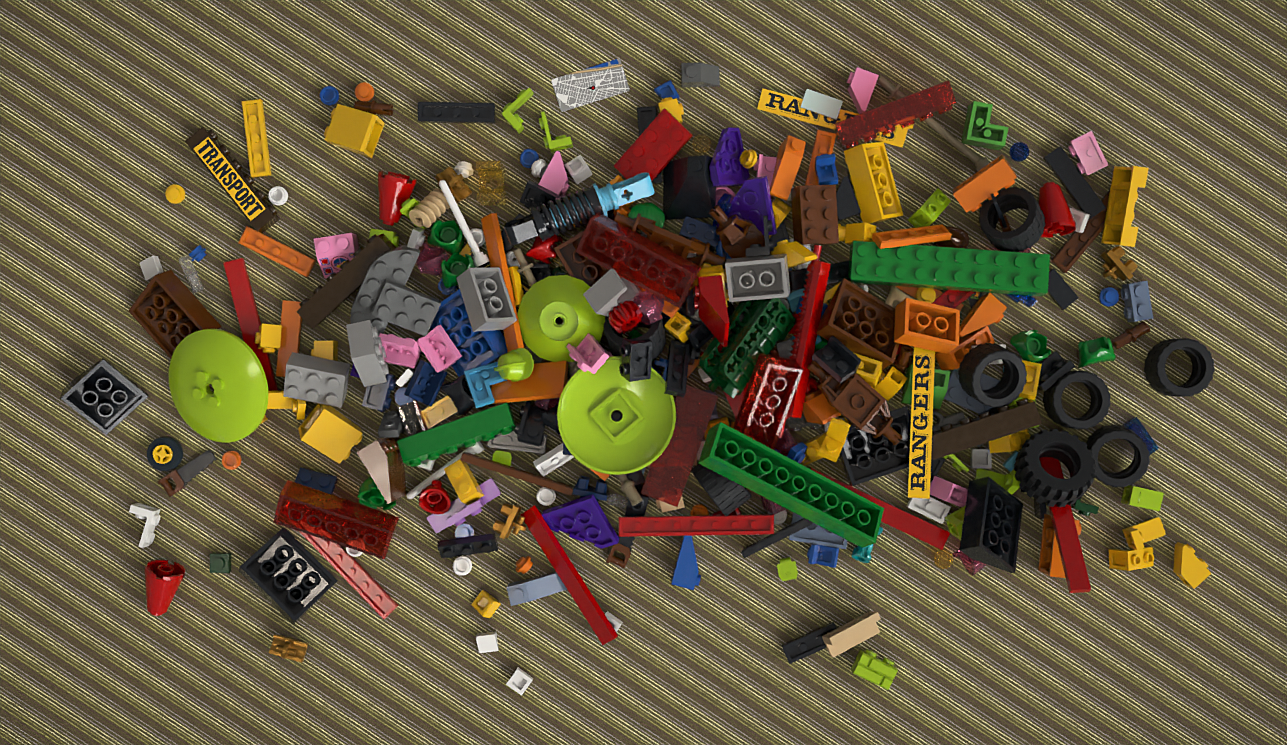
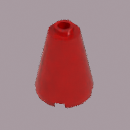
(392, 193)
(1055, 210)
(162, 584)

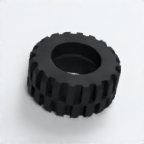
(1066, 450)

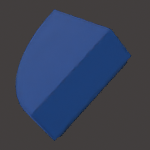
(666, 90)

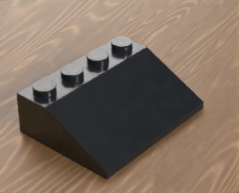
(872, 457)
(991, 525)
(287, 575)

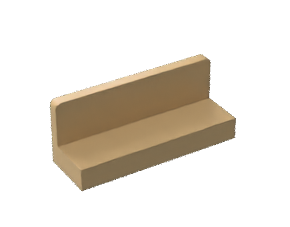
(852, 633)

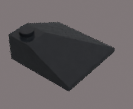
(688, 188)
(103, 395)

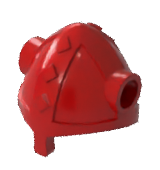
(436, 496)

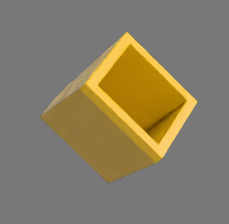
(354, 130)
(330, 432)

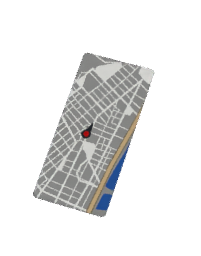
(590, 85)

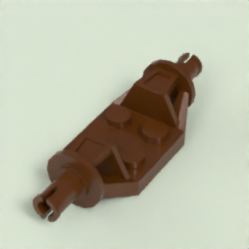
(732, 238)
(672, 241)
(857, 403)

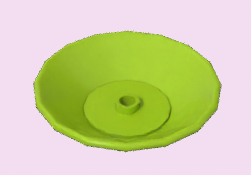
(547, 301)

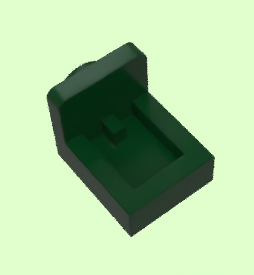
(1084, 509)

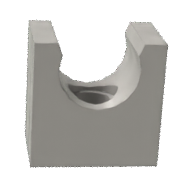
(609, 292)

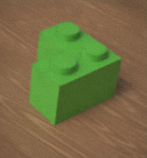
(978, 130)

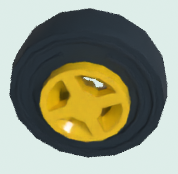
(158, 456)

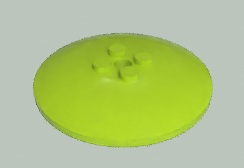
(237, 382)
(612, 445)

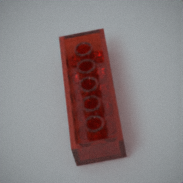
(895, 114)
(638, 259)
(768, 398)
(672, 468)
(335, 519)

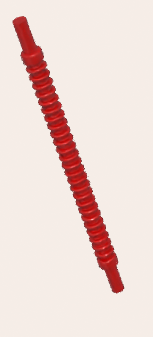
(817, 250)

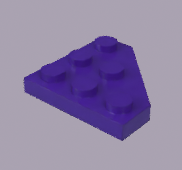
(726, 164)
(753, 203)
(583, 521)

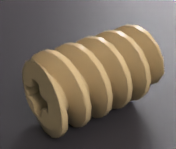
(429, 209)

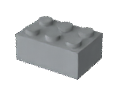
(757, 277)
(486, 299)
(367, 353)
(316, 379)

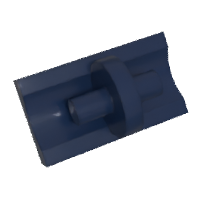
(582, 489)

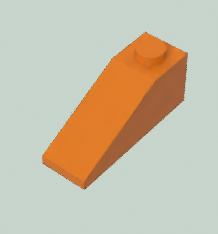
(786, 166)
(984, 312)
(954, 358)

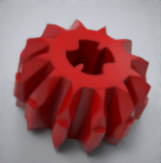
(624, 316)

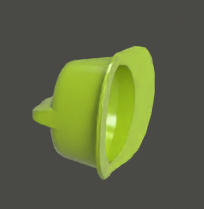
(515, 365)

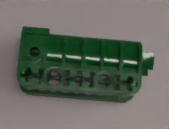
(752, 336)

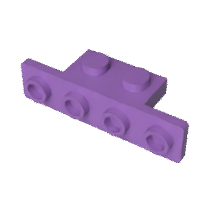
(459, 510)

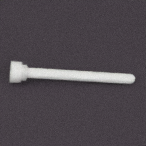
(479, 257)
(439, 473)

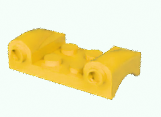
(1121, 205)

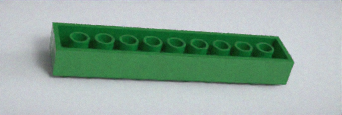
(949, 268)
(791, 485)

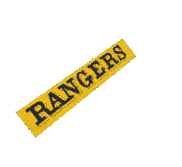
(791, 107)
(921, 423)

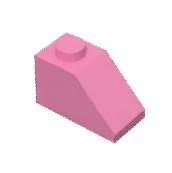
(861, 88)
(555, 176)
(948, 491)

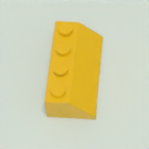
(873, 182)

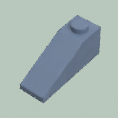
(534, 588)

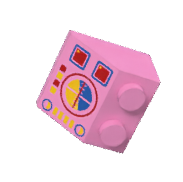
(334, 251)

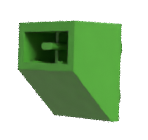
(941, 381)

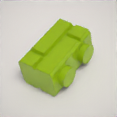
(874, 669)

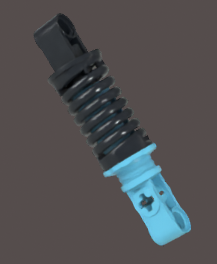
(576, 208)

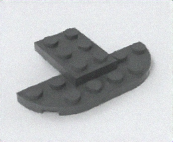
(386, 299)

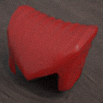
(544, 250)

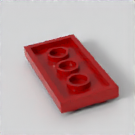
(654, 147)

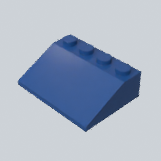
(475, 347)

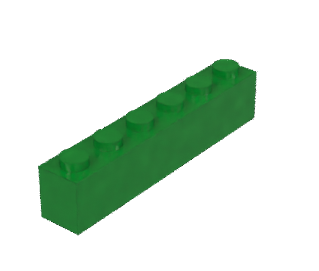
(457, 434)

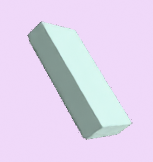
(821, 104)

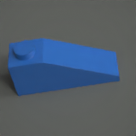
(686, 566)

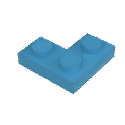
(479, 383)

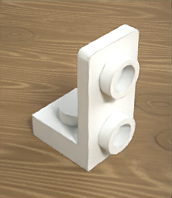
(152, 515)

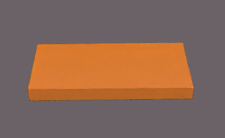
(544, 383)

